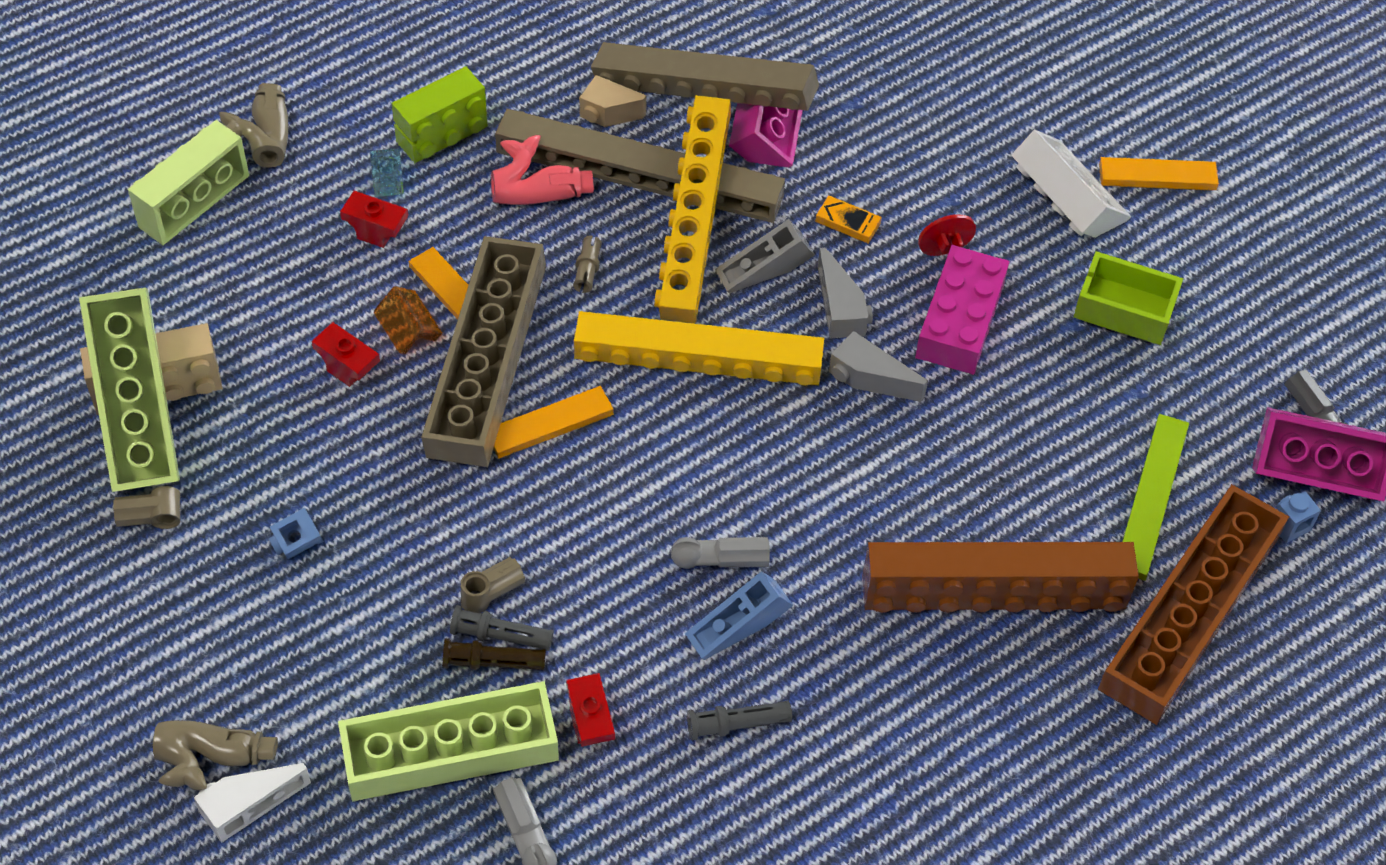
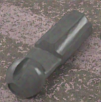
(1311, 397)

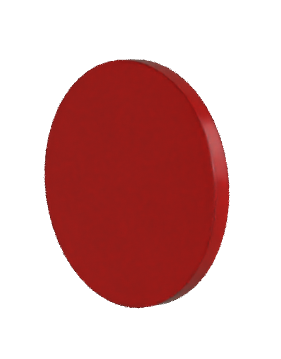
(944, 232)

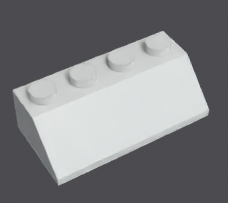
(1068, 185)

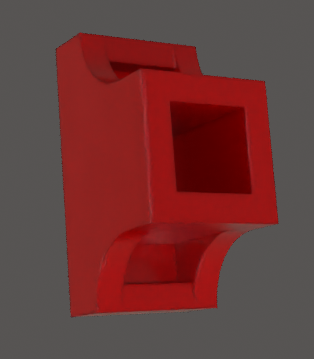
(373, 218)
(344, 354)
(589, 710)

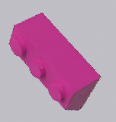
(765, 134)

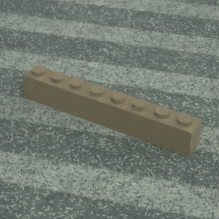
(708, 75)

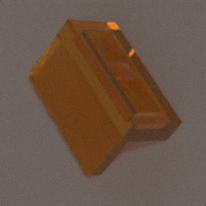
(406, 319)

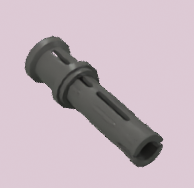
(541, 637)
(722, 721)

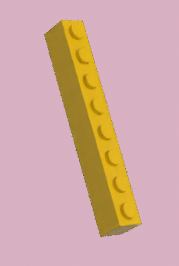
(698, 348)

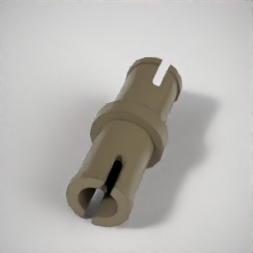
(587, 264)

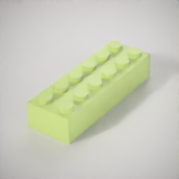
(129, 389)
(448, 741)

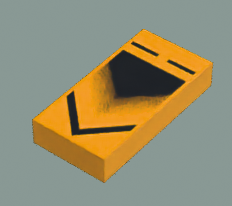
(848, 219)

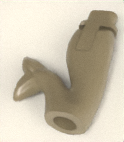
(270, 133)
(222, 745)

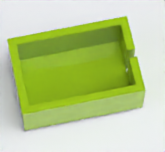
(440, 114)
(1128, 298)

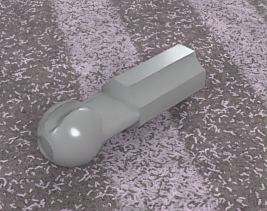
(722, 552)
(523, 823)

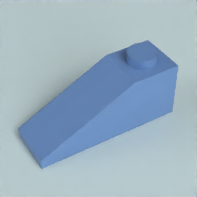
(739, 616)

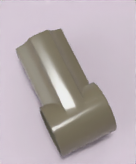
(158, 508)
(491, 583)

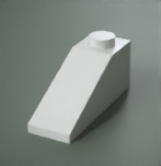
(245, 797)

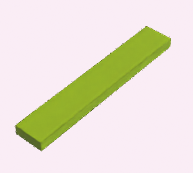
(1154, 489)

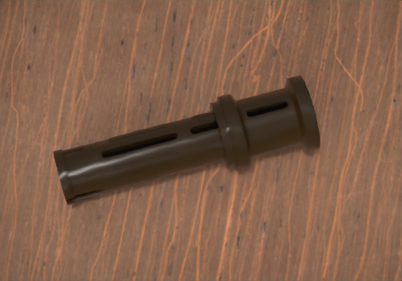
(476, 655)

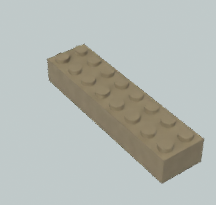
(484, 352)

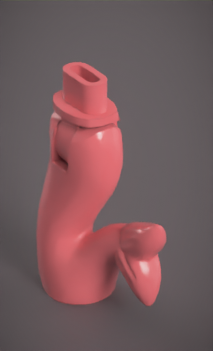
(546, 185)

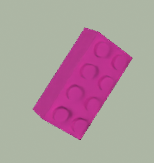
(962, 309)
(1322, 454)

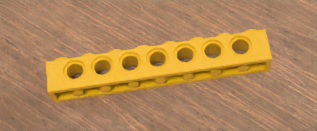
(684, 303)

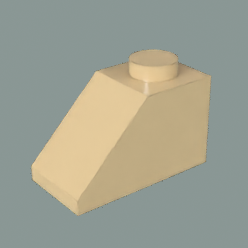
(611, 103)

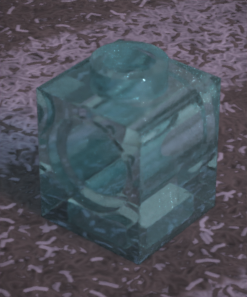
(387, 172)

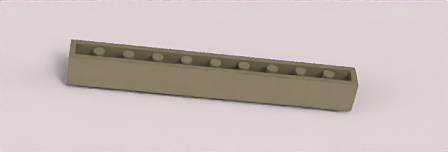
(637, 163)

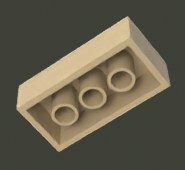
(185, 360)

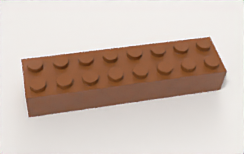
(999, 576)
(1193, 604)

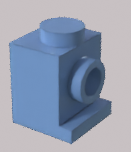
(1302, 514)
(297, 522)

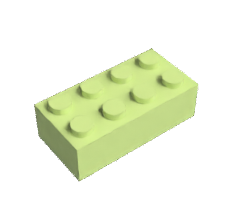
(189, 182)

